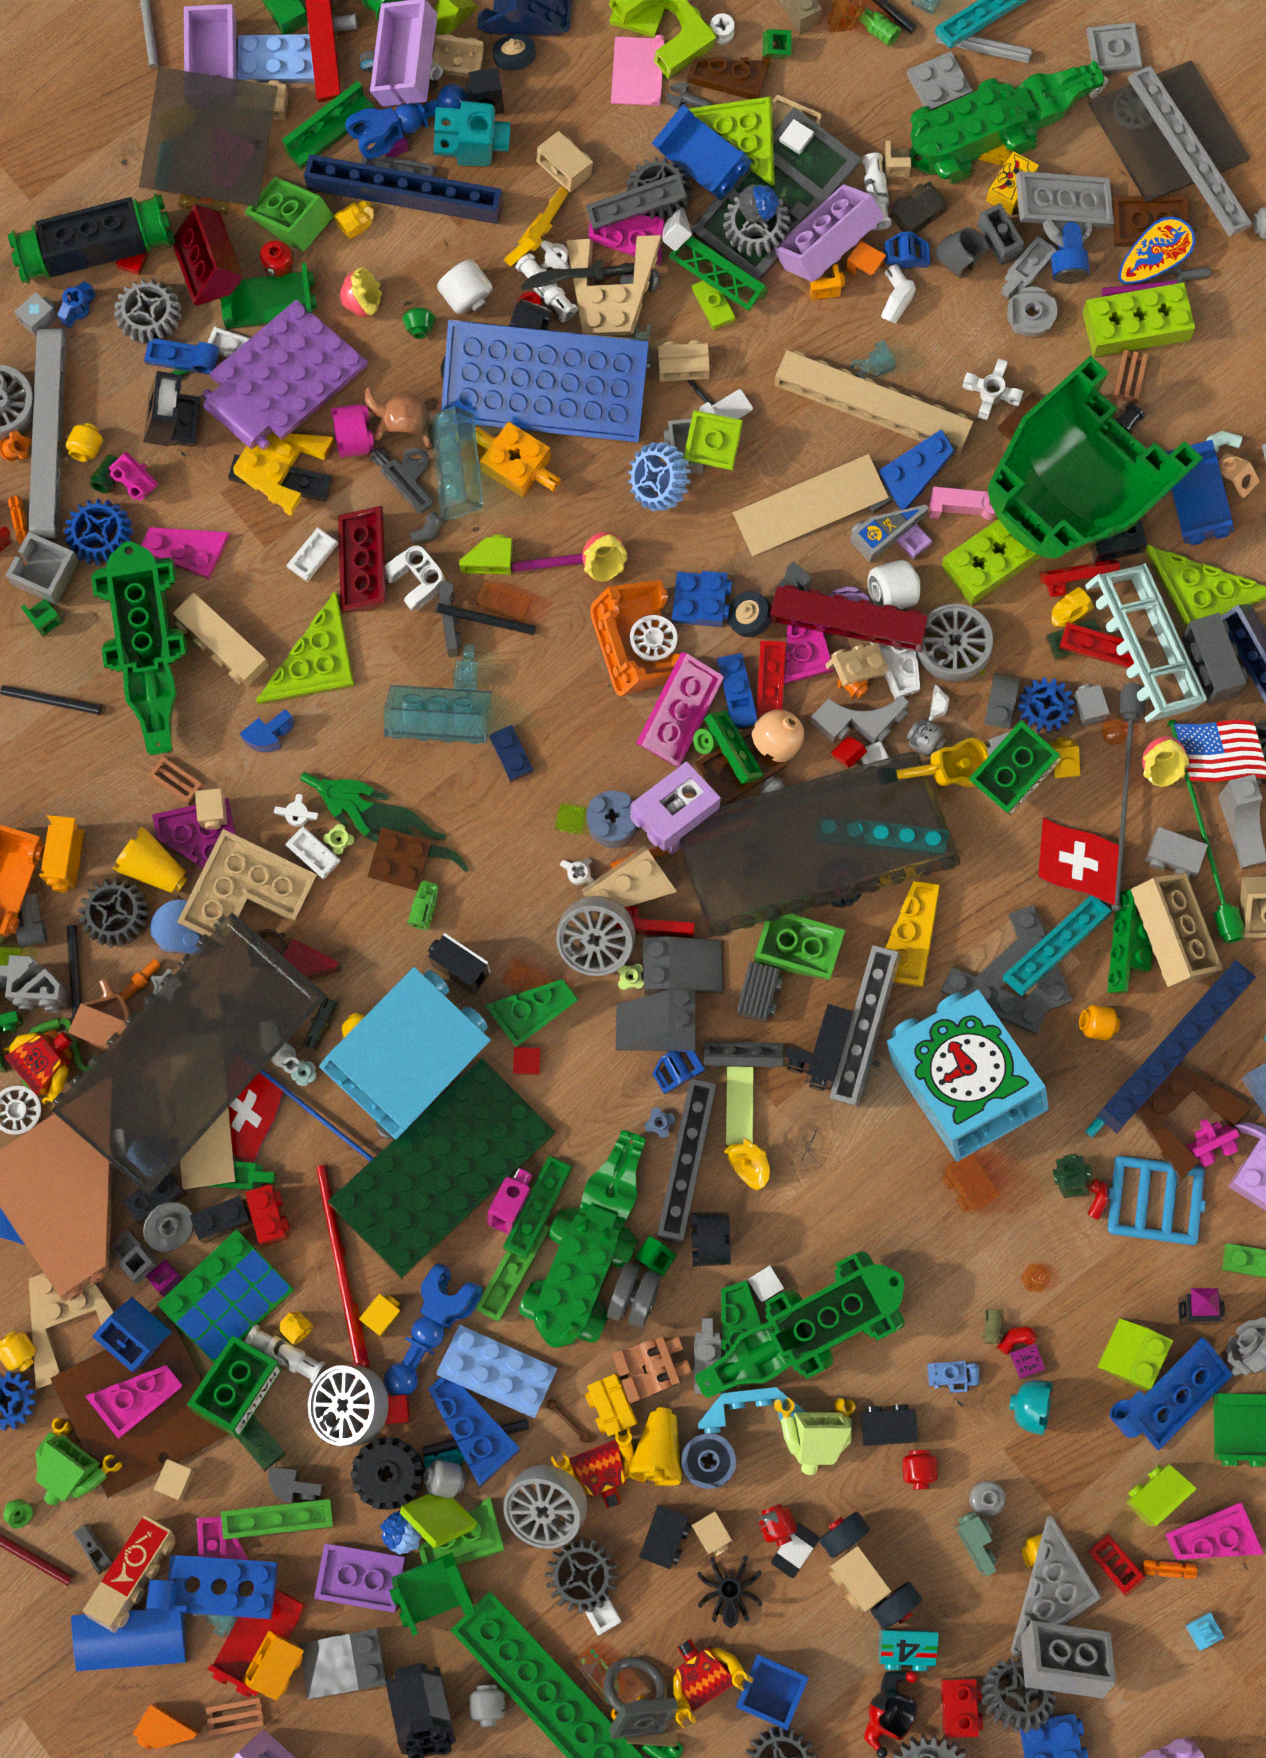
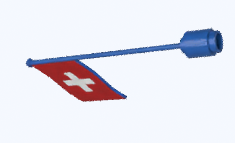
(256, 1111)

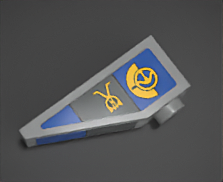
(882, 531)

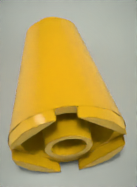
(150, 863)
(658, 1451)

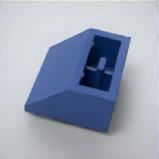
(132, 1334)

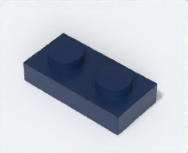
(511, 753)

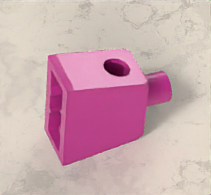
(506, 1209)

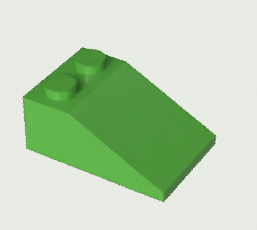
(290, 213)
(799, 946)

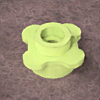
(331, 839)
(635, 982)

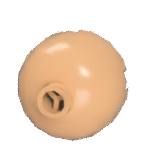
(778, 735)

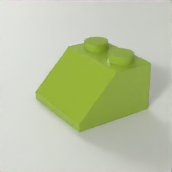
(1135, 1354)
(1159, 1494)

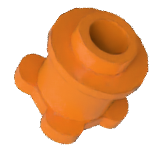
(15, 447)
(857, 689)

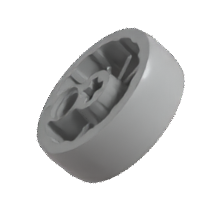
(8, 401)
(939, 668)
(575, 955)
(347, 1405)
(545, 1507)

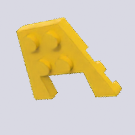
(269, 467)

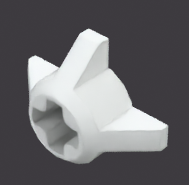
(551, 257)
(939, 703)
(296, 809)
(580, 870)

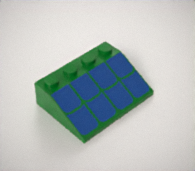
(225, 1295)

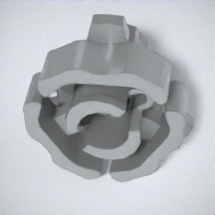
(1249, 1349)

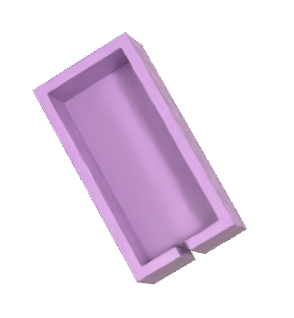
(210, 40)
(403, 52)

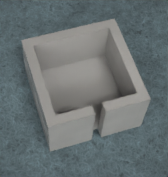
(47, 568)

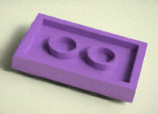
(358, 1577)

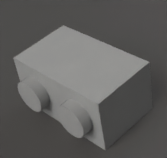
(1175, 853)

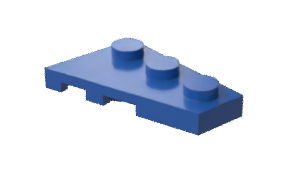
(913, 470)

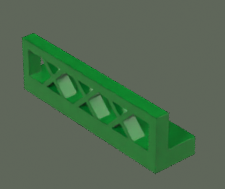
(325, 126)
(725, 267)

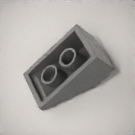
(682, 965)
(657, 1022)
(344, 1663)

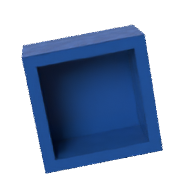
(773, 1691)

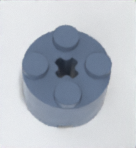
(598, 822)
(722, 1453)

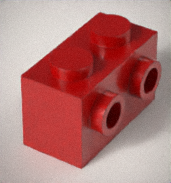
(267, 1215)
(959, 1707)

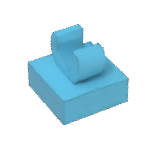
(1204, 1631)

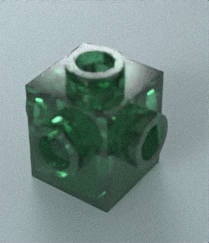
(1073, 1176)

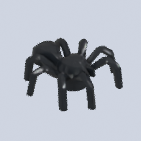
(729, 1590)

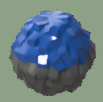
(758, 203)

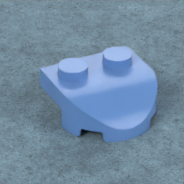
(171, 935)

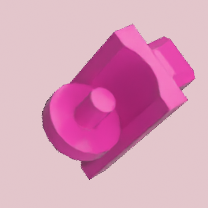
(133, 476)
(1211, 1137)

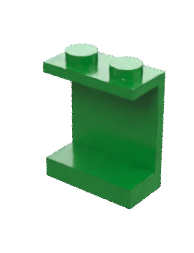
(1239, 1429)
(430, 1591)

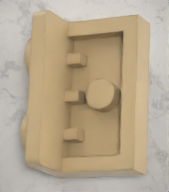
(458, 55)
(858, 664)

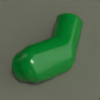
(658, 1751)

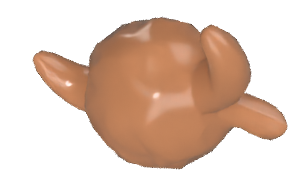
(402, 414)

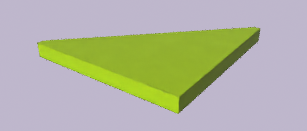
(747, 128)
(1201, 588)
(316, 661)

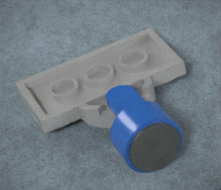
(1068, 212)

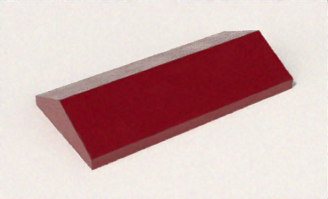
(362, 560)

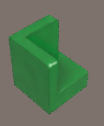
(43, 617)

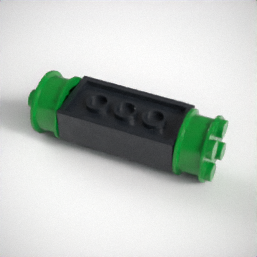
(90, 237)

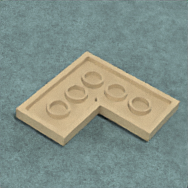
(242, 873)

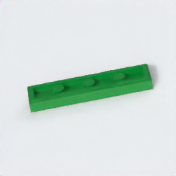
(537, 1207)

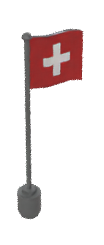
(1083, 859)

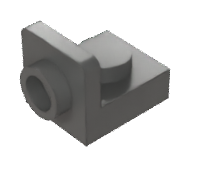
(797, 577)

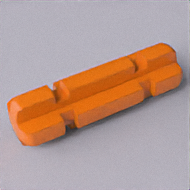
(19, 518)
(1169, 1569)

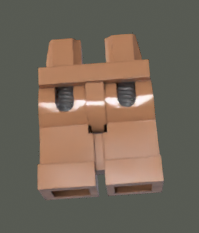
(644, 1385)

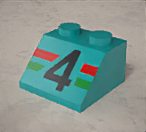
(907, 1648)

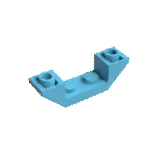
(715, 1417)

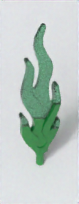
(370, 817)

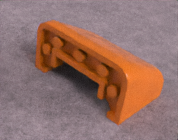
(613, 618)
(17, 864)

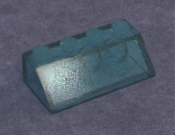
(456, 463)
(437, 714)

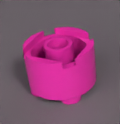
(351, 431)

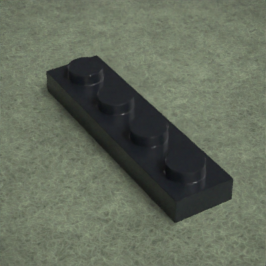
(308, 483)

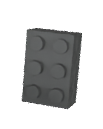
(1214, 658)

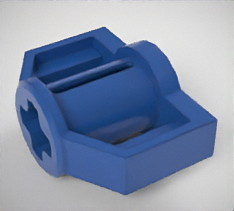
(906, 251)
(79, 306)
(685, 1076)

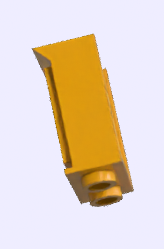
(62, 854)

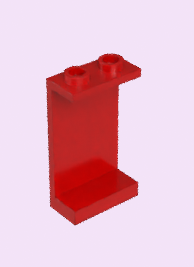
(247, 1638)

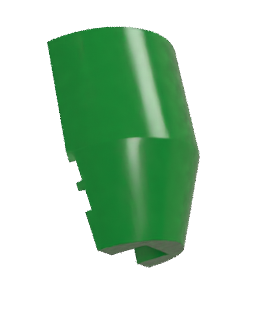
(1078, 472)

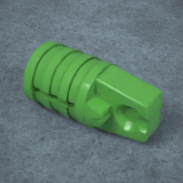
(880, 26)
(423, 906)

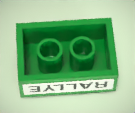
(1015, 768)
(234, 1387)

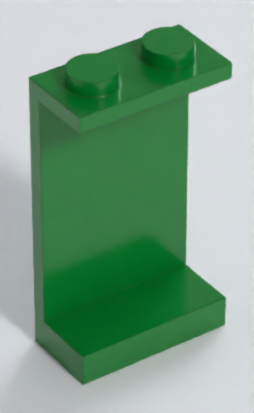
(263, 298)

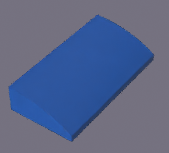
(144, 1640)

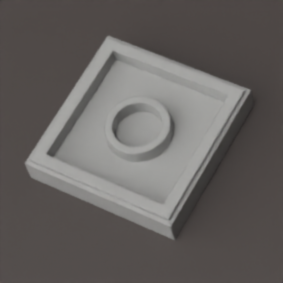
(1115, 47)

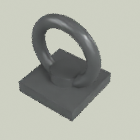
(643, 1715)

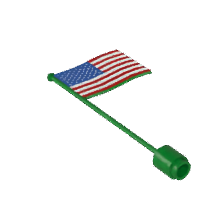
(1218, 755)

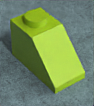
(489, 557)

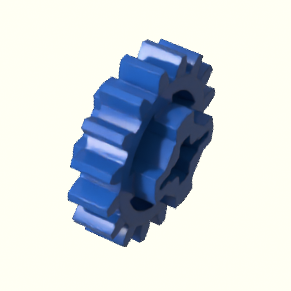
(1055, 709)
(24, 1395)

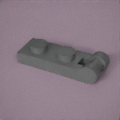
(453, 638)

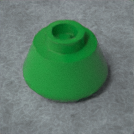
(419, 322)

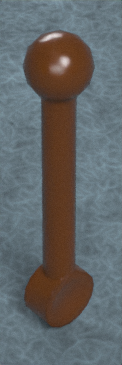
(583, 1436)

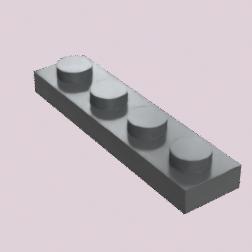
(636, 201)

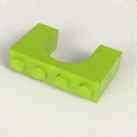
(692, 41)

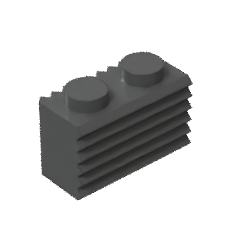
(1000, 234)
(758, 992)

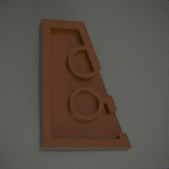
(733, 77)

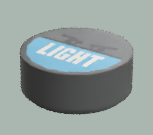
(366, 61)

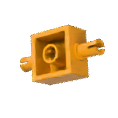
(516, 474)

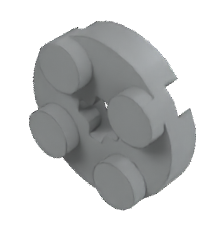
(1021, 321)

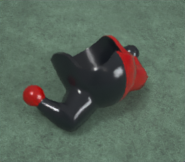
(890, 1711)

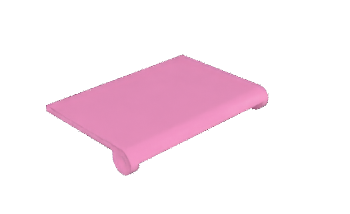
(635, 74)

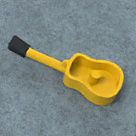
(947, 765)

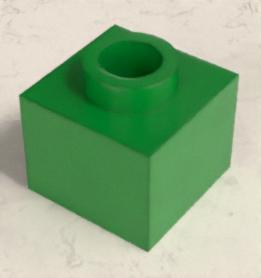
(783, 40)
(655, 1256)

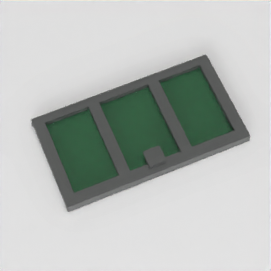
(800, 182)

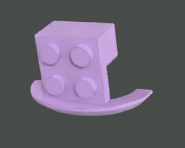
(1251, 1175)

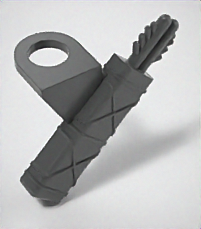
(404, 475)

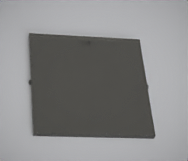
(208, 136)
(1143, 145)

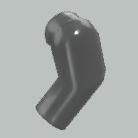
(429, 529)

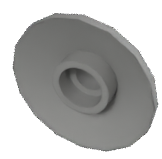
(174, 1232)

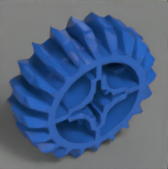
(90, 538)

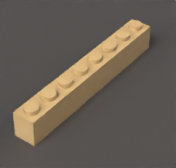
(870, 401)

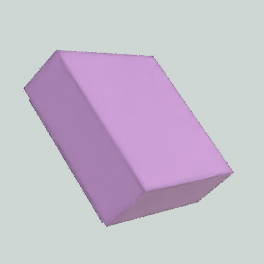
(914, 541)

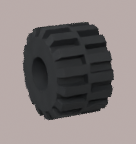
(404, 1464)

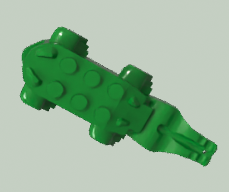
(993, 118)
(143, 637)
(589, 1244)
(806, 1329)

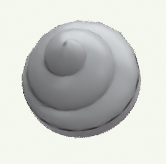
(771, 784)

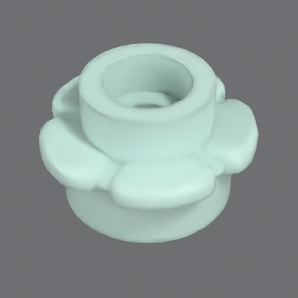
(309, 1077)

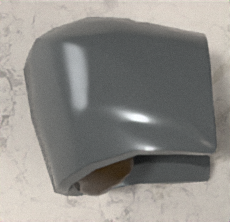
(961, 251)

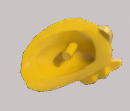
(749, 1163)

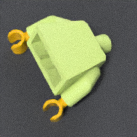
(816, 1436)

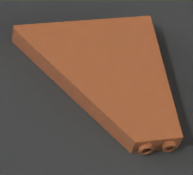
(59, 1204)

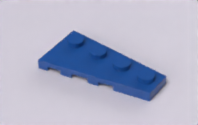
(473, 1429)

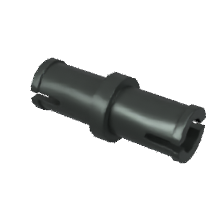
(320, 1023)

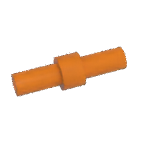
(139, 980)

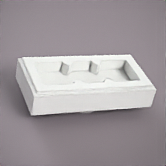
(312, 554)
(313, 852)

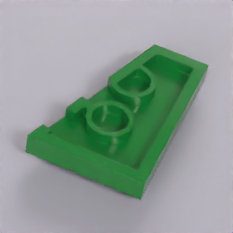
(532, 1009)
(737, 1313)

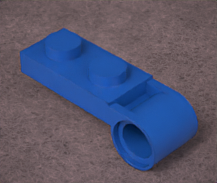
(182, 356)
(737, 690)

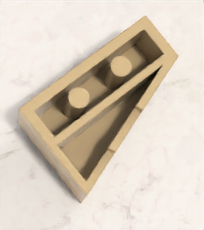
(632, 881)

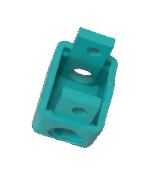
(471, 133)

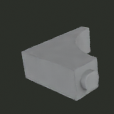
(1241, 810)

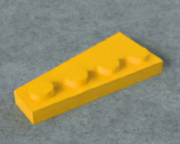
(913, 933)

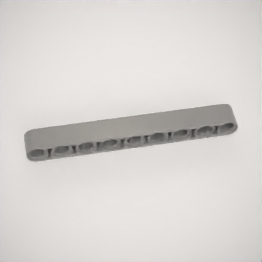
(47, 433)

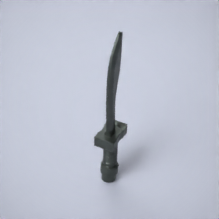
(597, 271)

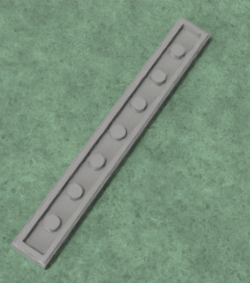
(1190, 151)

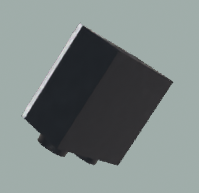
(458, 963)

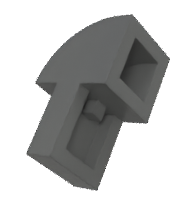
(1001, 700)
(133, 1256)
(286, 1485)

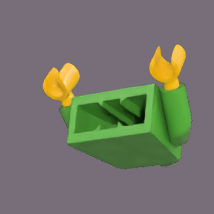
(66, 1468)

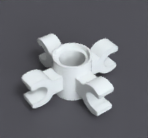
(974, 383)

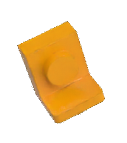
(827, 287)

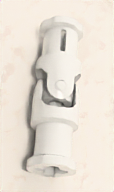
(875, 185)
(552, 294)
(289, 1356)

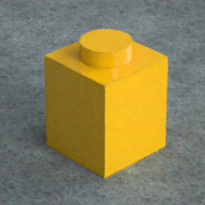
(381, 1314)

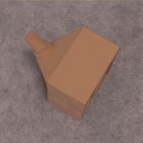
(100, 1018)

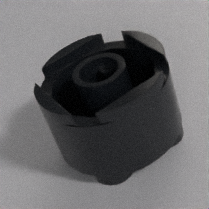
(530, 315)
(710, 1239)

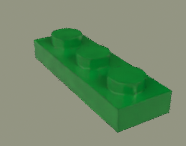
(733, 746)

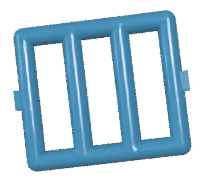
(1139, 1230)

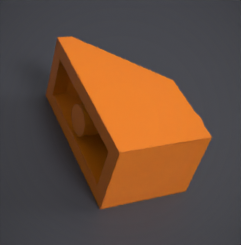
(162, 1728)

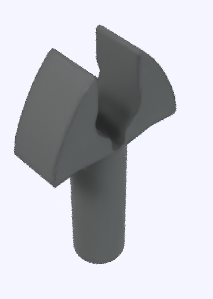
(685, 97)
(1188, 274)

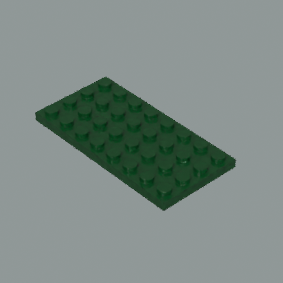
(441, 1168)

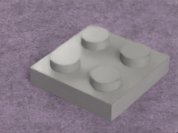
(939, 81)

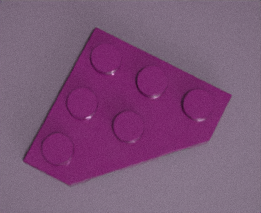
(183, 834)

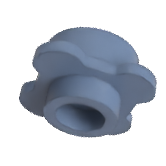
(661, 1130)

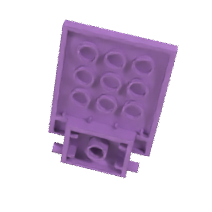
(281, 377)

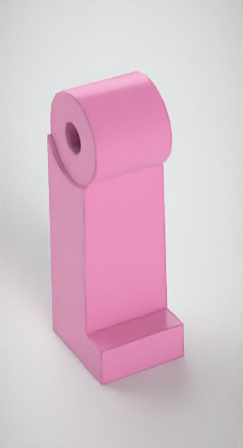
(960, 502)

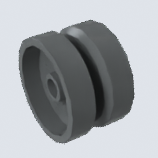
(633, 1295)

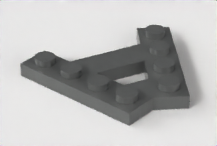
(1026, 1012)

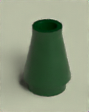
(101, 479)

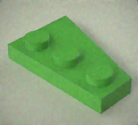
(476, 1544)

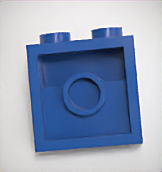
(701, 598)
(1055, 1739)

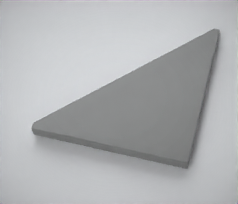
(1057, 1585)

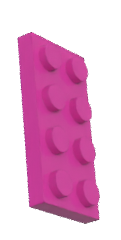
(680, 709)

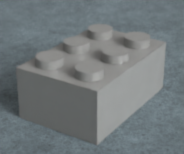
(1068, 1659)

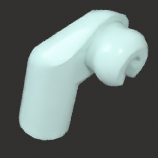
(1222, 437)

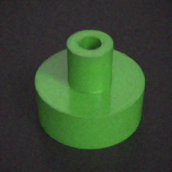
(705, 741)
(17, 1513)

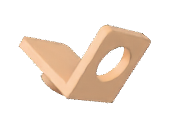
(1235, 470)

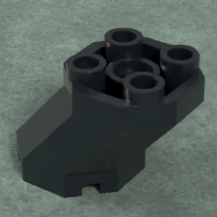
(421, 1711)

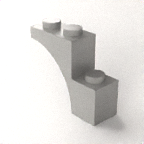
(873, 725)

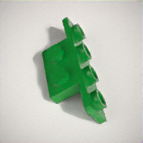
(1129, 945)

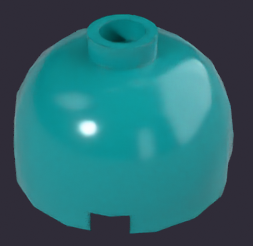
(1032, 1406)

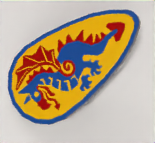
(1157, 251)

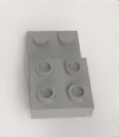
(32, 985)

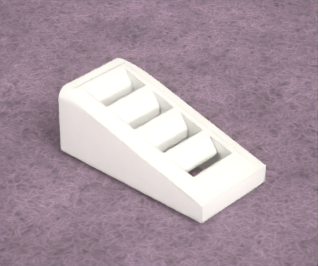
(676, 229)

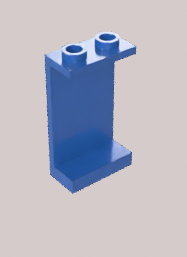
(701, 153)
(1203, 499)

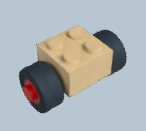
(860, 1577)

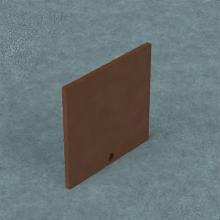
(164, 1435)

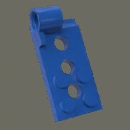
(1141, 1411)
(174, 1596)

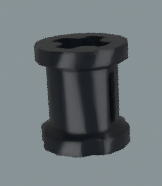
(1130, 417)

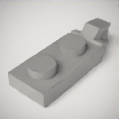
(1028, 266)
(706, 1349)

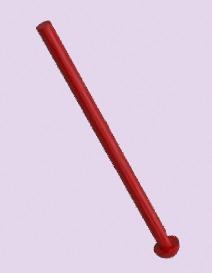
(350, 1309)

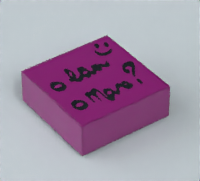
(1027, 1361)

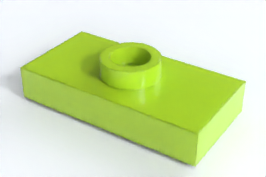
(713, 304)

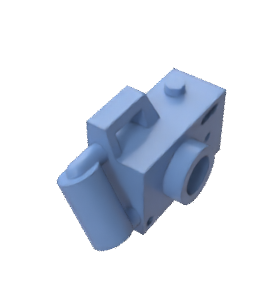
(953, 1373)

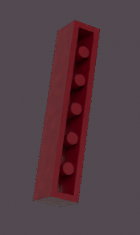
(849, 618)

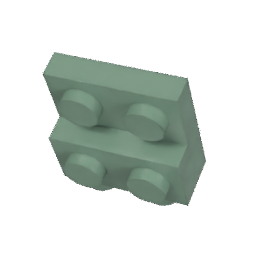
(974, 1535)

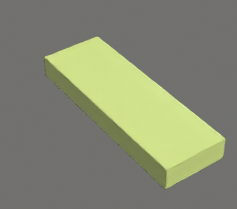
(739, 1105)

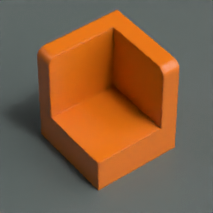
(866, 259)

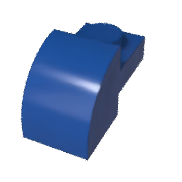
(264, 737)

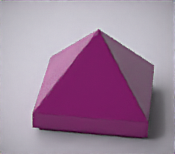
(1205, 1302)

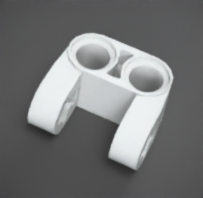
(403, 564)

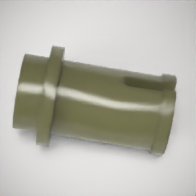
(992, 1327)

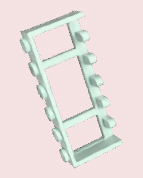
(1166, 633)

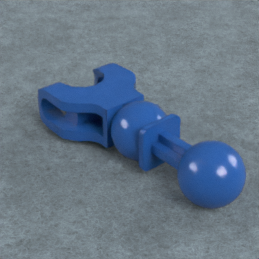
(386, 126)
(429, 1330)

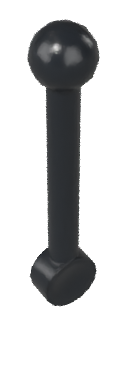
(699, 392)

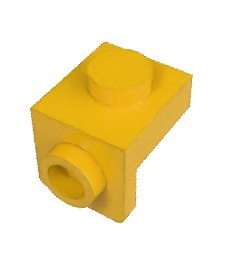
(1070, 764)

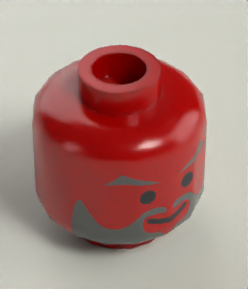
(777, 1525)

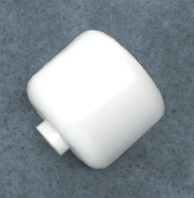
(465, 287)
(894, 585)

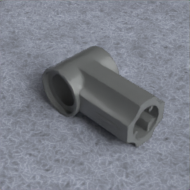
(31, 927)

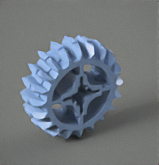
(667, 480)

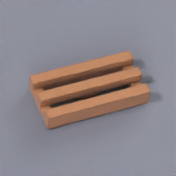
(1134, 357)
(158, 768)
(211, 1720)

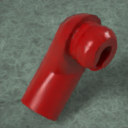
(1100, 1200)
(1016, 1335)

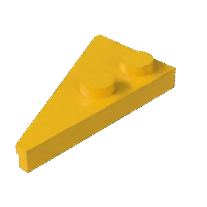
(538, 228)

